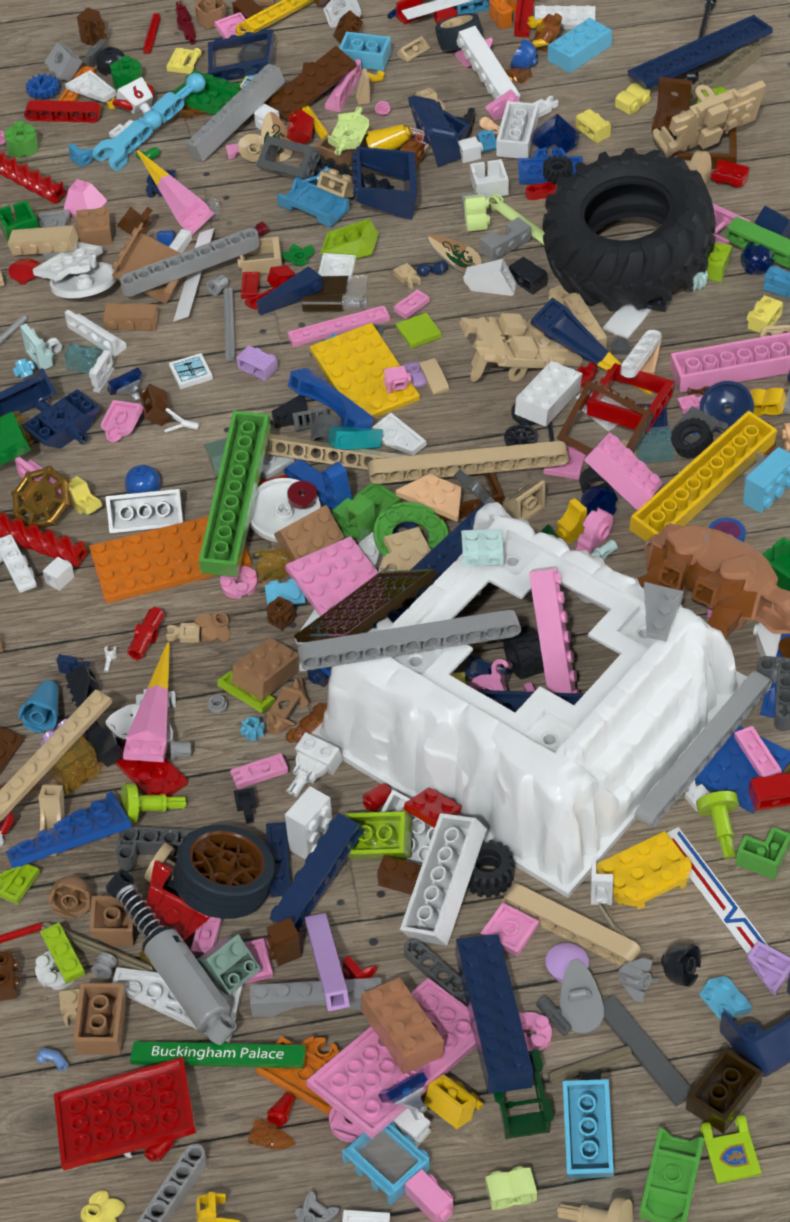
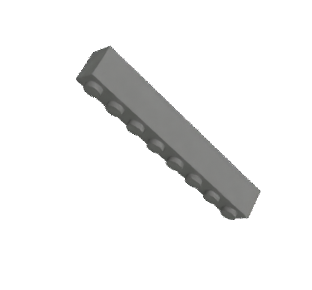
(235, 112)

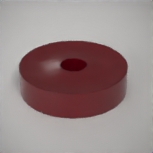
(299, 488)

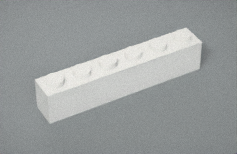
(485, 63)

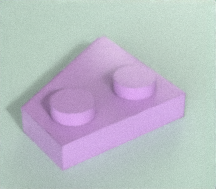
(769, 965)

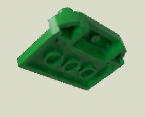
(213, 96)

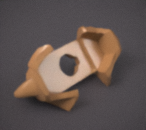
(276, 718)

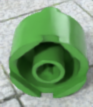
(21, 140)

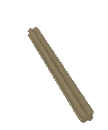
(95, 948)

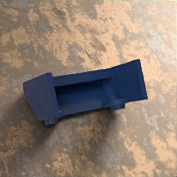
(430, 119)
(26, 394)
(762, 1049)

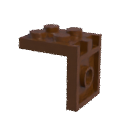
(671, 105)

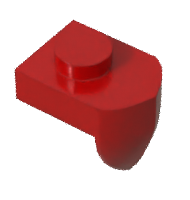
(353, 971)

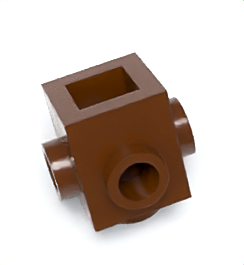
(280, 613)

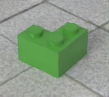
(356, 516)
(764, 857)

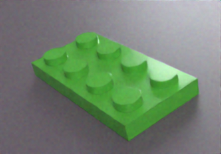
(382, 501)

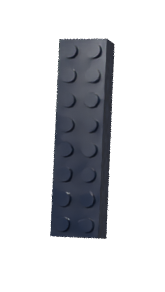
(493, 1014)

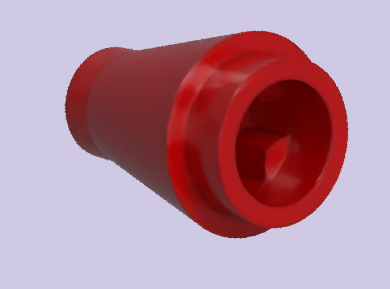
(280, 1111)

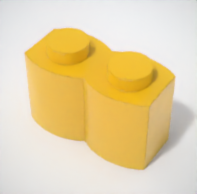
(768, 401)

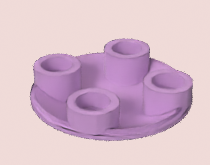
(560, 957)

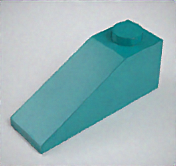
(354, 438)

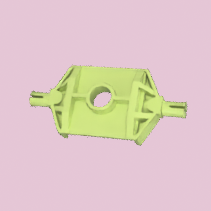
(349, 124)

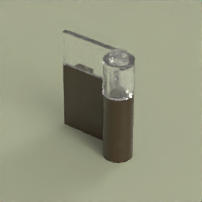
(338, 294)

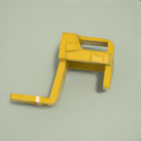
(210, 1201)

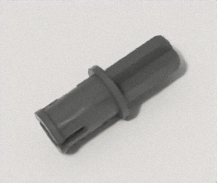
(553, 1015)

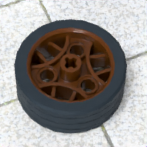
(223, 871)

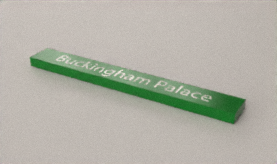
(220, 1055)

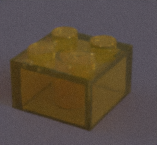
(76, 766)

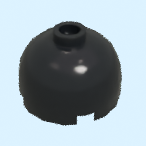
(106, 58)
(681, 963)

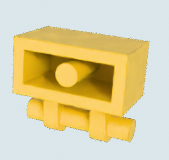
(452, 1101)

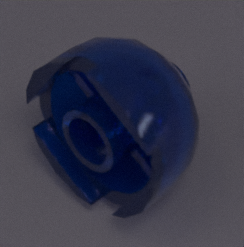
(756, 259)
(599, 497)

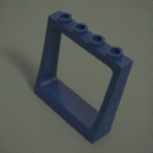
(243, 68)

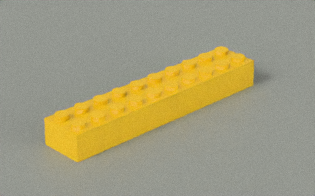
(705, 476)

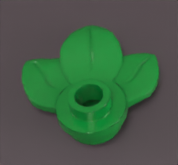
(298, 255)

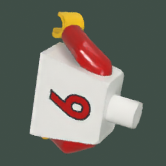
(133, 97)

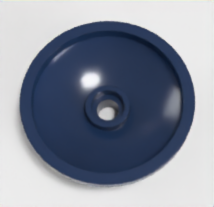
(724, 396)

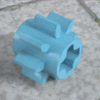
(23, 368)
(252, 728)

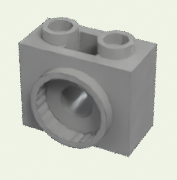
(63, 62)

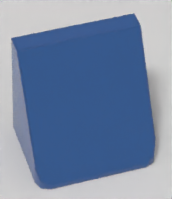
(166, 237)

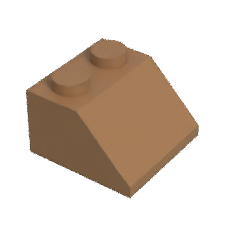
(110, 922)

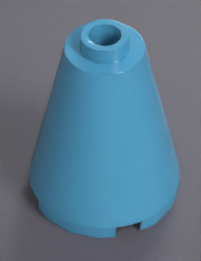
(41, 708)

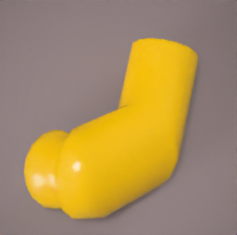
(376, 78)

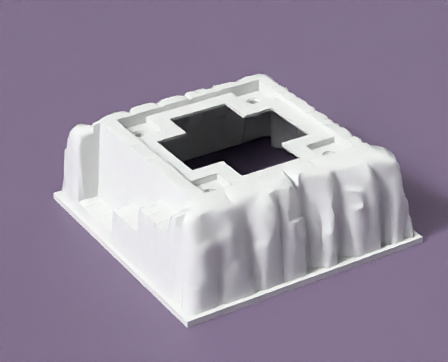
(554, 775)

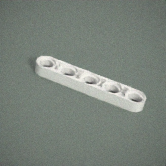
(640, 353)

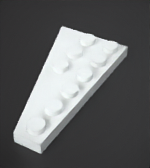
(153, 992)

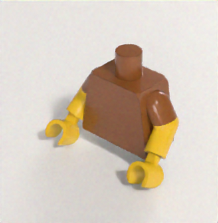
(546, 30)

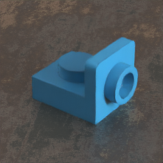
(487, 139)
(80, 157)

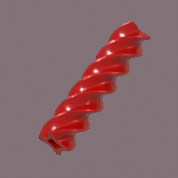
(32, 179)
(42, 542)

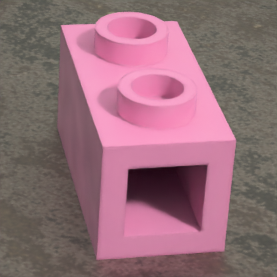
(429, 1197)

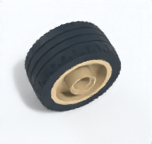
(448, 29)

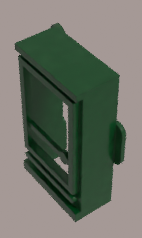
(529, 1123)

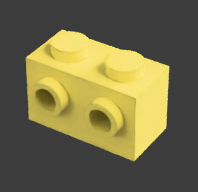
(765, 314)

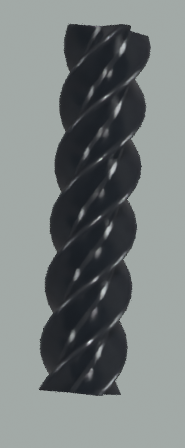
(367, 180)

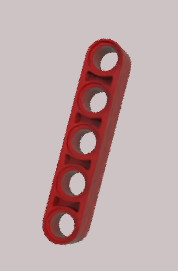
(62, 111)

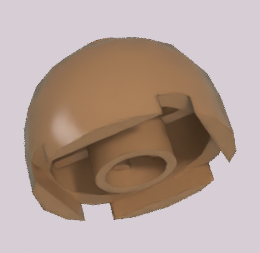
(70, 897)

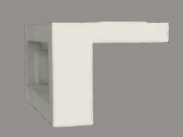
(601, 887)

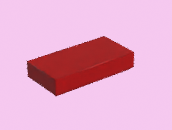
(250, 284)

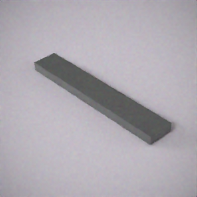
(645, 1051)

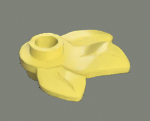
(104, 1208)

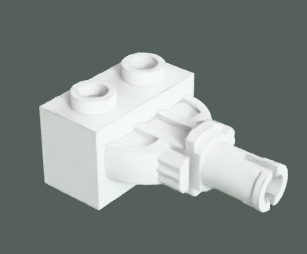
(313, 761)

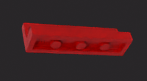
(523, 11)

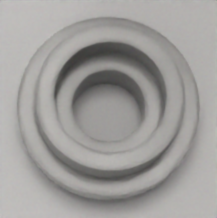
(217, 700)

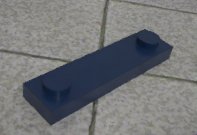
(278, 845)

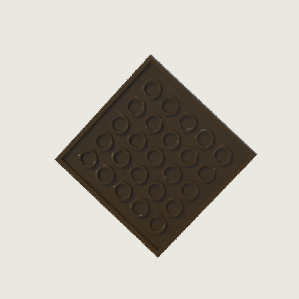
(367, 604)

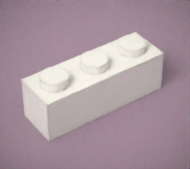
(181, 241)

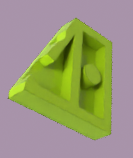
(16, 882)

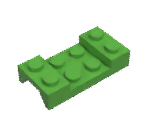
(671, 1178)

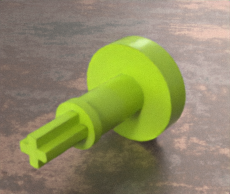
(134, 803)
(718, 806)

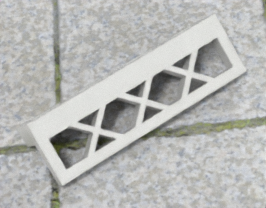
(94, 333)

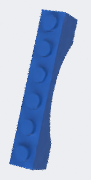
(309, 384)

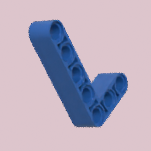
(331, 485)

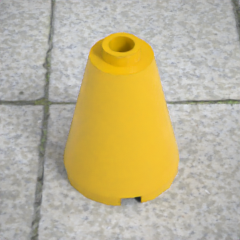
(389, 137)

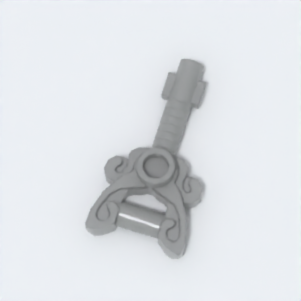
(304, 1215)

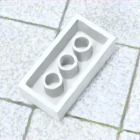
(517, 130)
(548, 393)

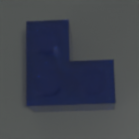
(556, 132)

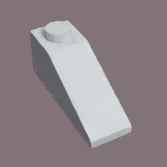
(766, 641)

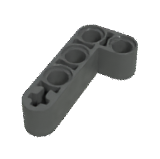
(779, 671)
(146, 841)

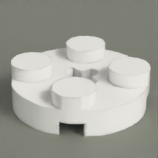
(46, 976)

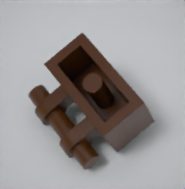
(91, 26)

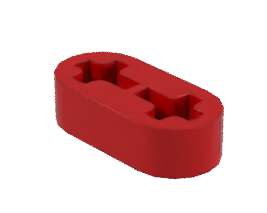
(540, 190)

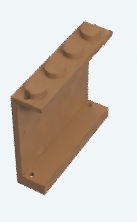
(142, 252)

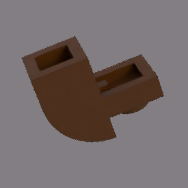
(133, 219)

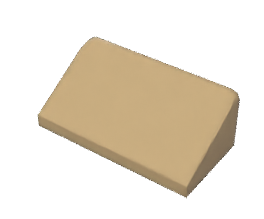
(413, 49)

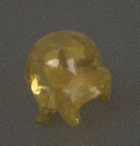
(271, 564)

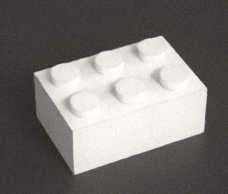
(307, 821)

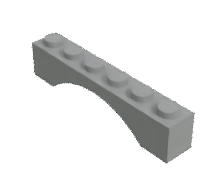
(273, 999)

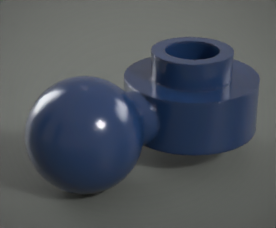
(437, 268)

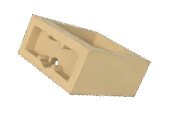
(266, 245)

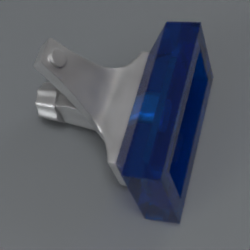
(126, 384)
(407, 1094)

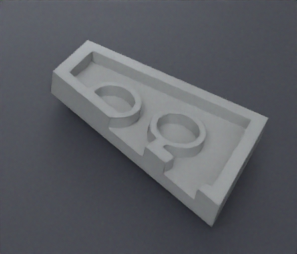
(661, 610)

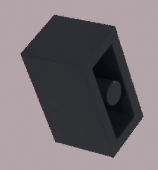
(528, 275)

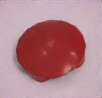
(23, 270)

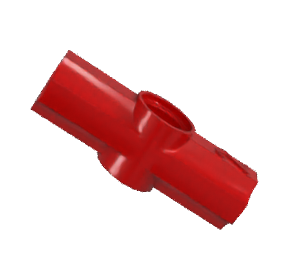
(146, 633)

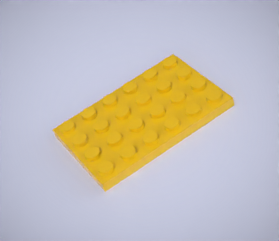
(356, 367)

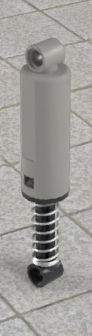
(175, 964)

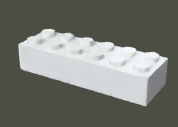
(443, 879)

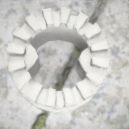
(58, 346)

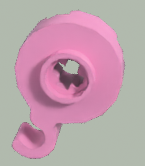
(596, 530)
(493, 681)

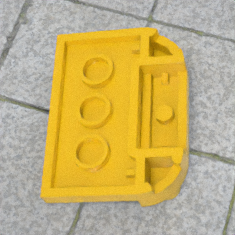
(646, 870)

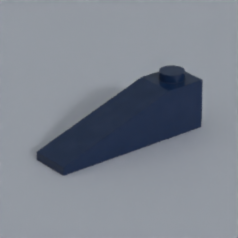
(303, 283)

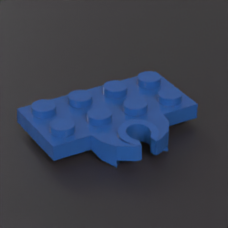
(531, 169)

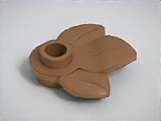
(212, 628)

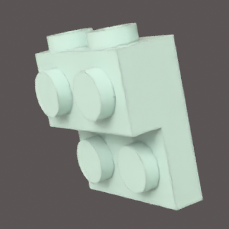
(36, 348)
(482, 547)

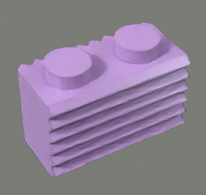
(257, 362)

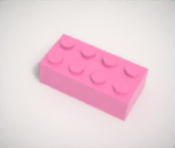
(623, 471)

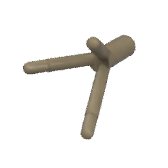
(608, 917)

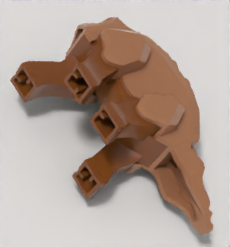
(720, 575)

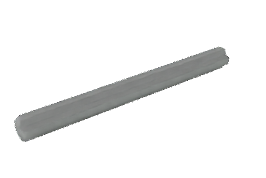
(229, 325)

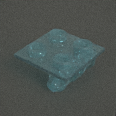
(656, 446)

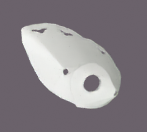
(123, 720)

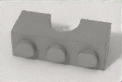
(496, 246)

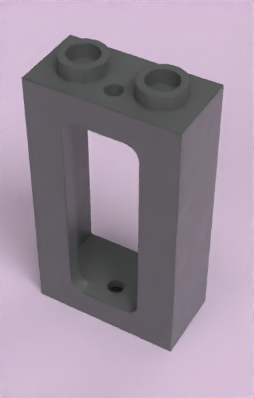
(307, 167)

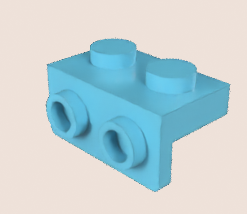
(286, 590)
(723, 996)

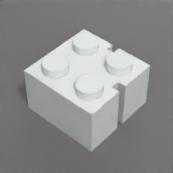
(496, 181)

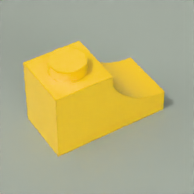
(571, 523)

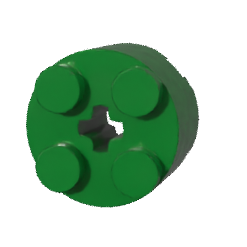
(125, 71)

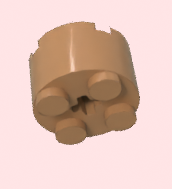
(209, 11)

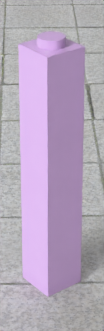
(327, 962)

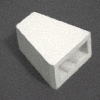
(490, 278)

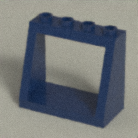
(394, 164)

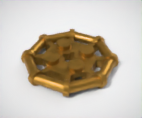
(49, 497)

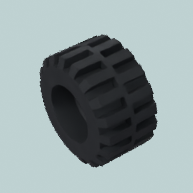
(524, 653)
(495, 881)

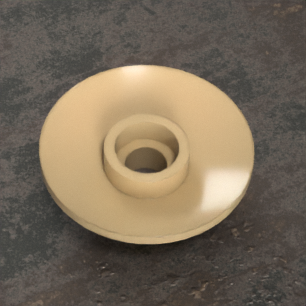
(248, 143)

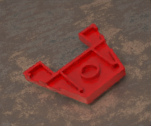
(170, 908)

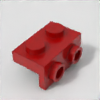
(730, 173)

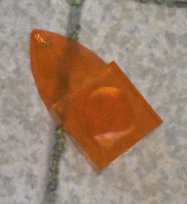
(518, 74)
(188, 112)
(268, 1136)

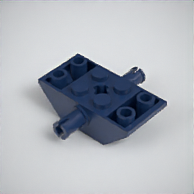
(63, 421)

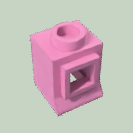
(396, 378)

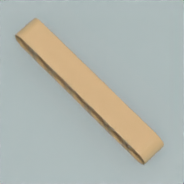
(572, 925)

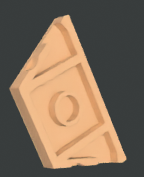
(434, 493)

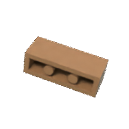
(131, 317)

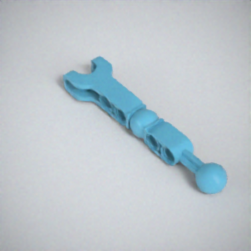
(138, 131)

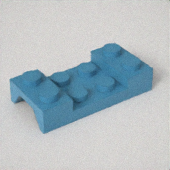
(315, 201)

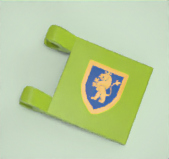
(732, 1154)

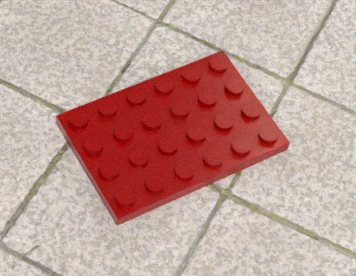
(123, 1113)

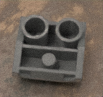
(252, 51)

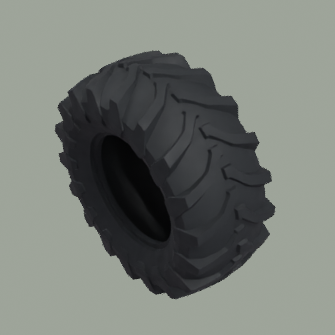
(635, 268)

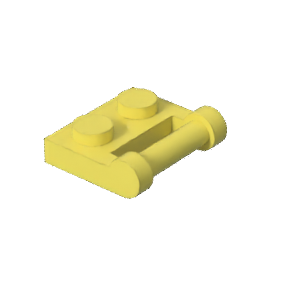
(179, 60)

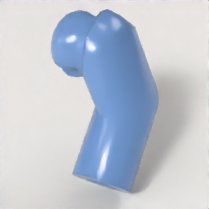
(52, 1055)

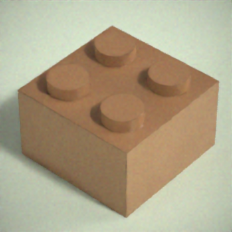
(94, 226)

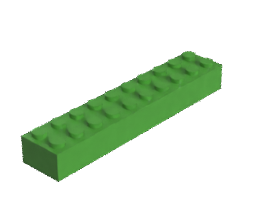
(234, 494)

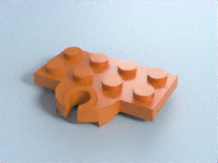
(295, 1079)

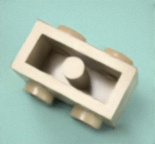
(336, 183)

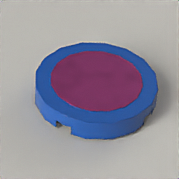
(730, 526)

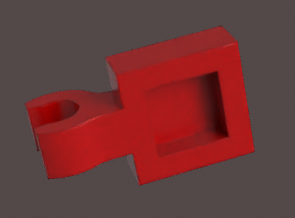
(588, 373)

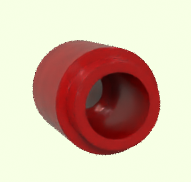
(376, 797)
(158, 1151)

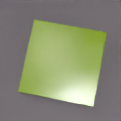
(418, 330)

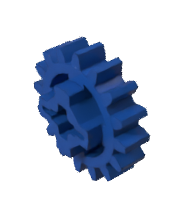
(42, 86)

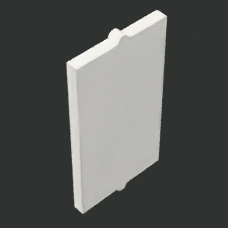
(626, 320)

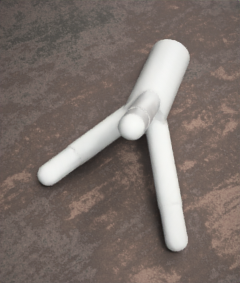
(184, 423)

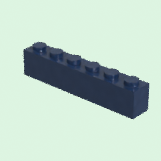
(317, 871)

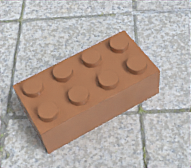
(402, 1025)

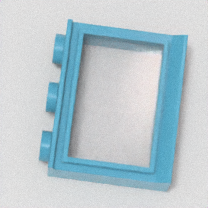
(387, 1160)

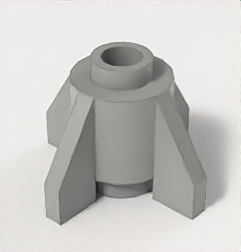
(635, 977)

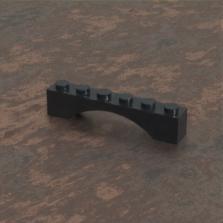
(107, 745)

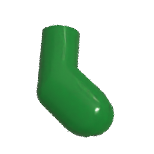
(151, 153)

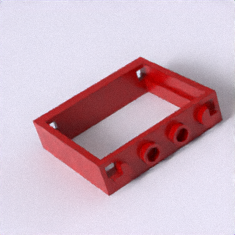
(624, 416)

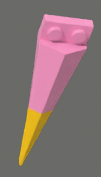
(185, 205)
(149, 728)

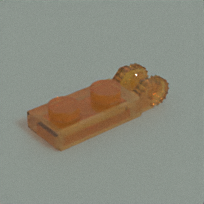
(307, 723)

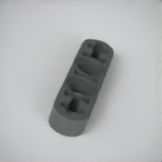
(433, 971)

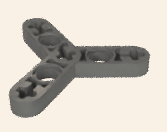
(474, 487)

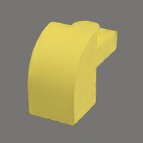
(81, 498)

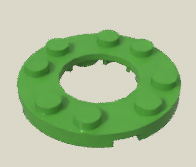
(408, 512)

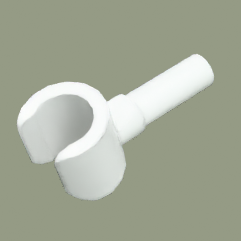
(109, 655)

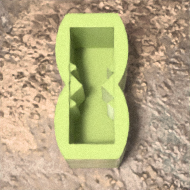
(475, 212)
(511, 1188)

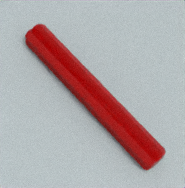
(151, 34)

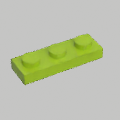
(225, 683)
(62, 953)

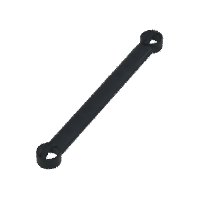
(709, 5)

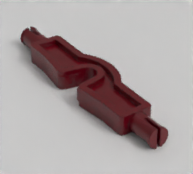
(184, 23)

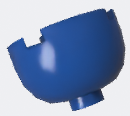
(525, 55)
(142, 479)

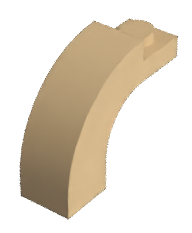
(51, 806)

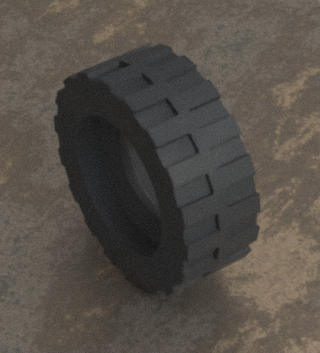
(684, 429)

